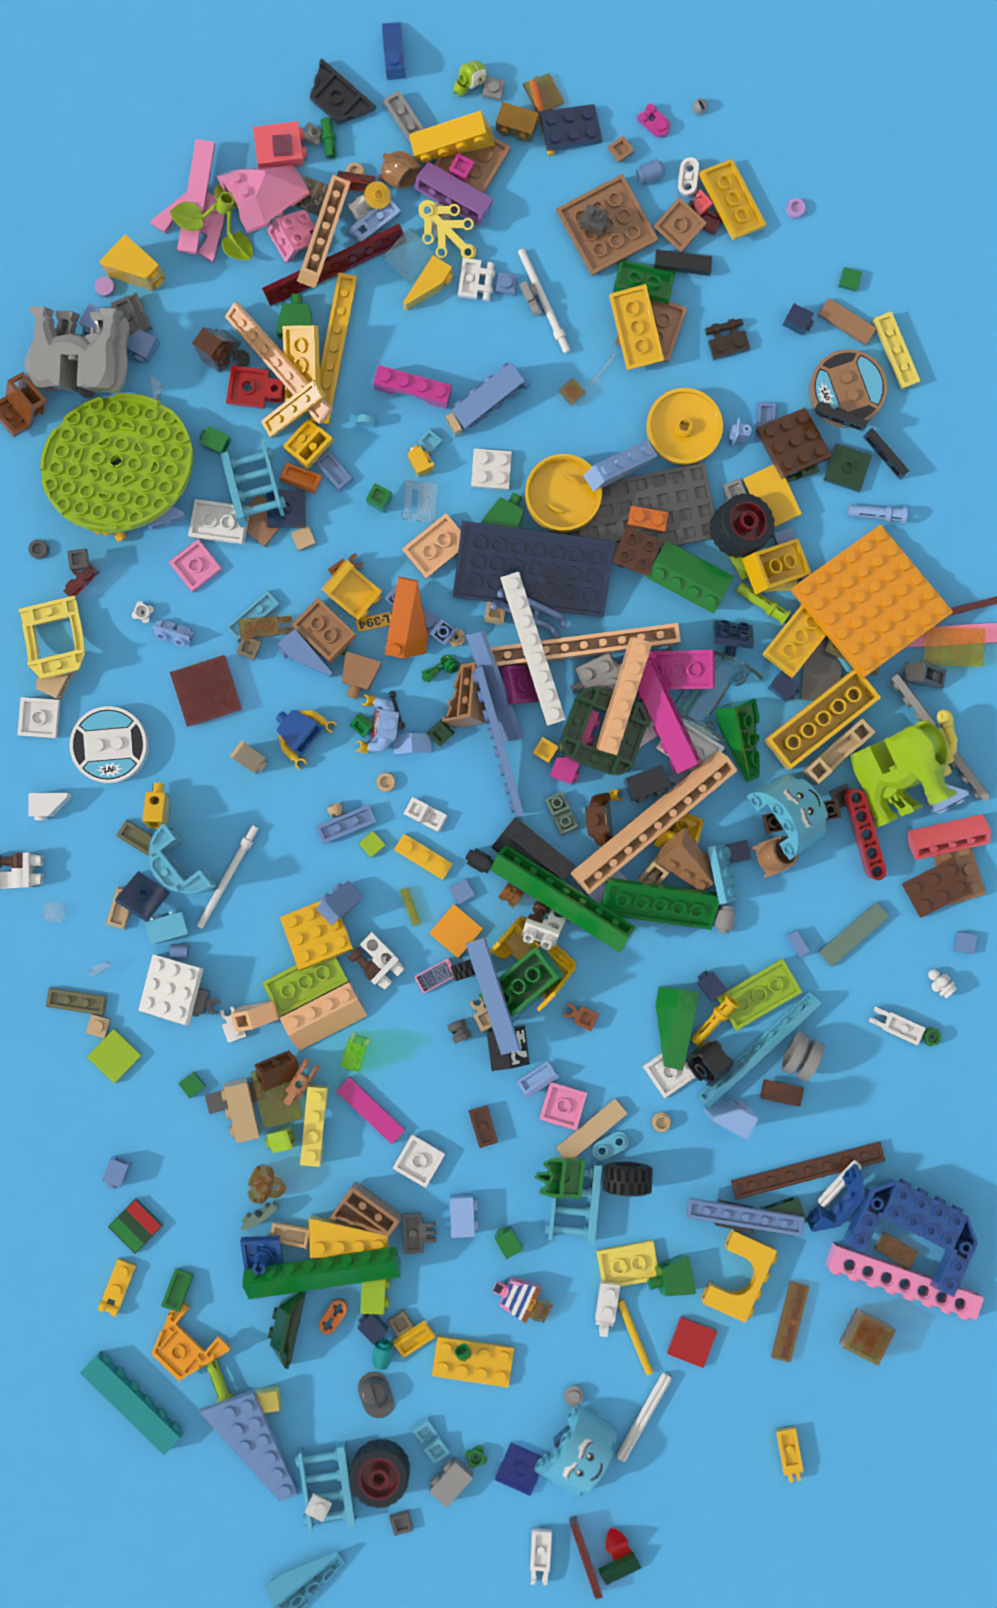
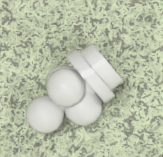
(941, 983)

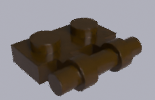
(729, 344)

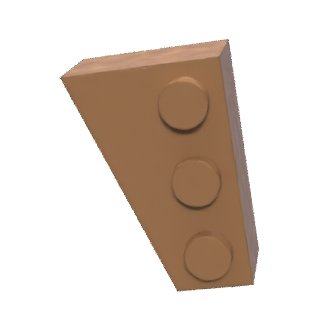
(465, 705)

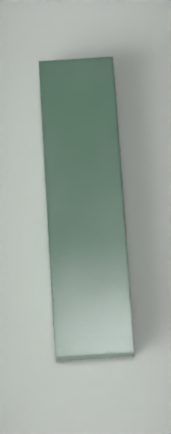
(853, 934)

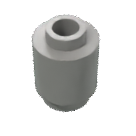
(725, 919)

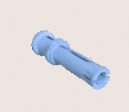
(887, 513)

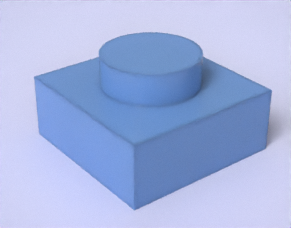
(506, 284)

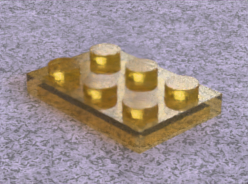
(955, 646)

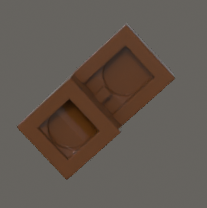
(782, 1092)

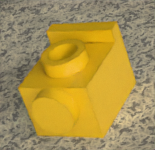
(420, 461)

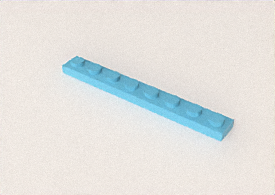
(761, 1048)

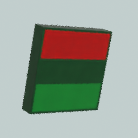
(135, 1225)

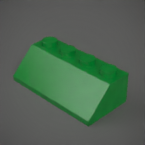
(690, 576)

